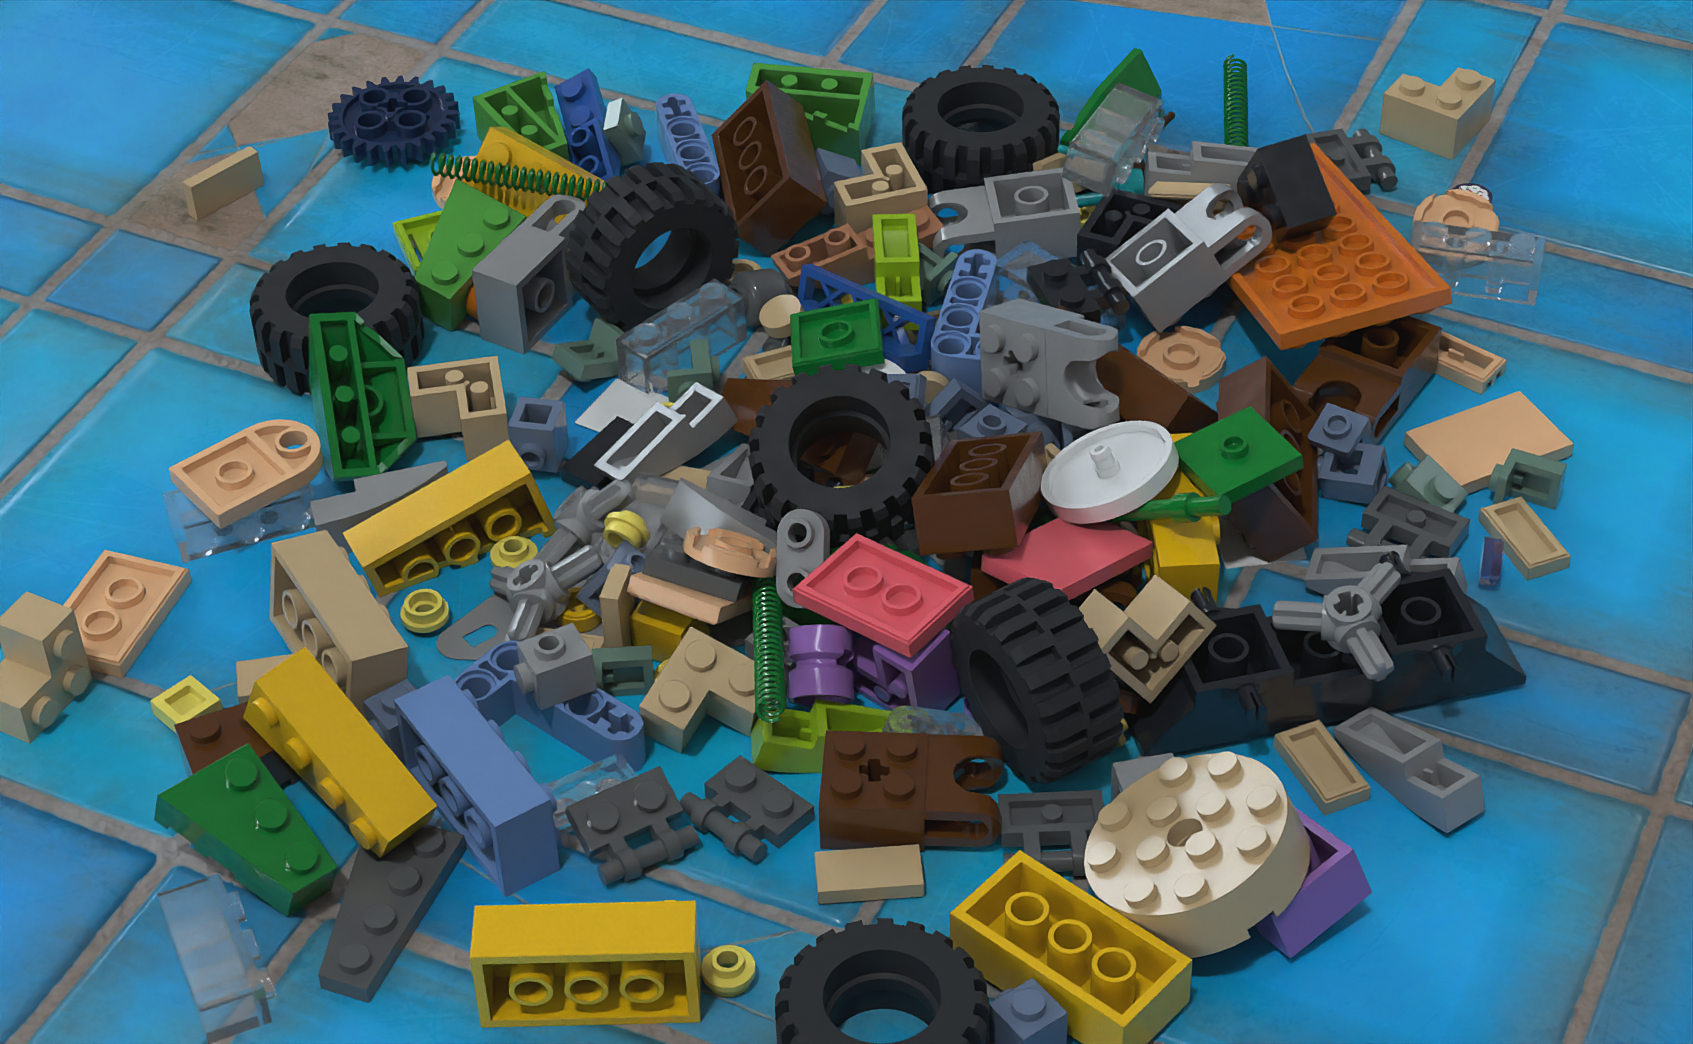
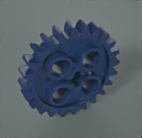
(394, 121)

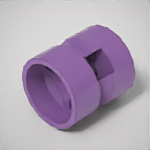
(820, 664)

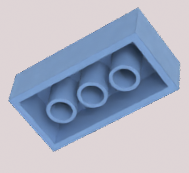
(479, 784)

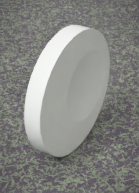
(1109, 472)

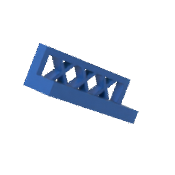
(896, 346)

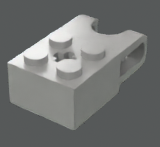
(1008, 212)
(1187, 254)
(525, 279)
(1046, 363)

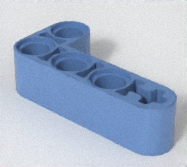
(685, 140)
(957, 331)
(589, 724)

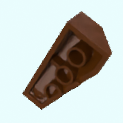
(839, 453)

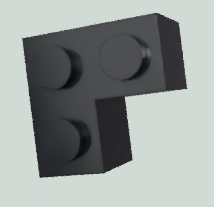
(1287, 189)
(1118, 220)

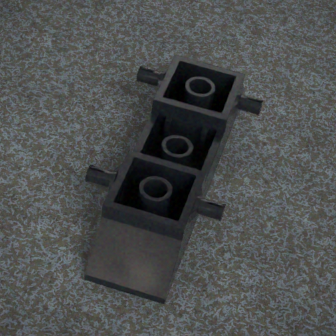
(1270, 680)

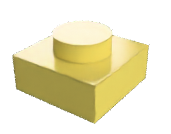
(184, 702)

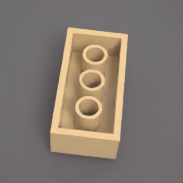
(331, 612)

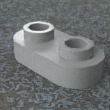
(800, 557)

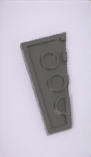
(384, 908)

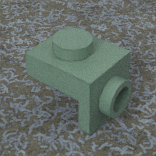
(625, 131)
(935, 273)
(591, 357)
(704, 371)
(1529, 476)
(1428, 483)
(624, 670)

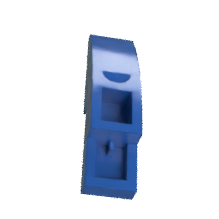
(584, 123)

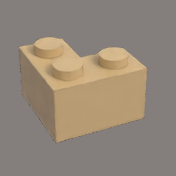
(1437, 116)
(886, 187)
(463, 399)
(1148, 638)
(41, 665)
(700, 681)

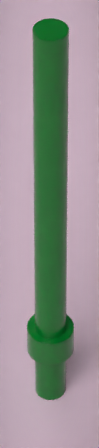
(1180, 508)

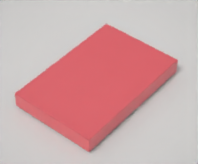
(1070, 555)
(883, 595)

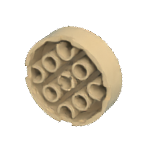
(1199, 851)

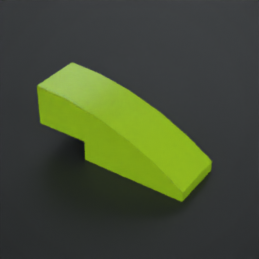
(897, 261)
(799, 737)

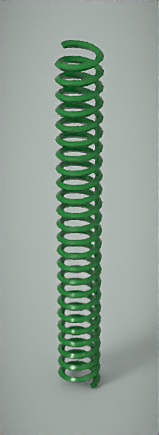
(1229, 117)
(515, 171)
(765, 607)

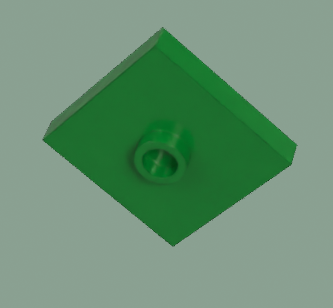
(837, 337)
(1237, 456)

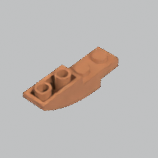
(845, 251)

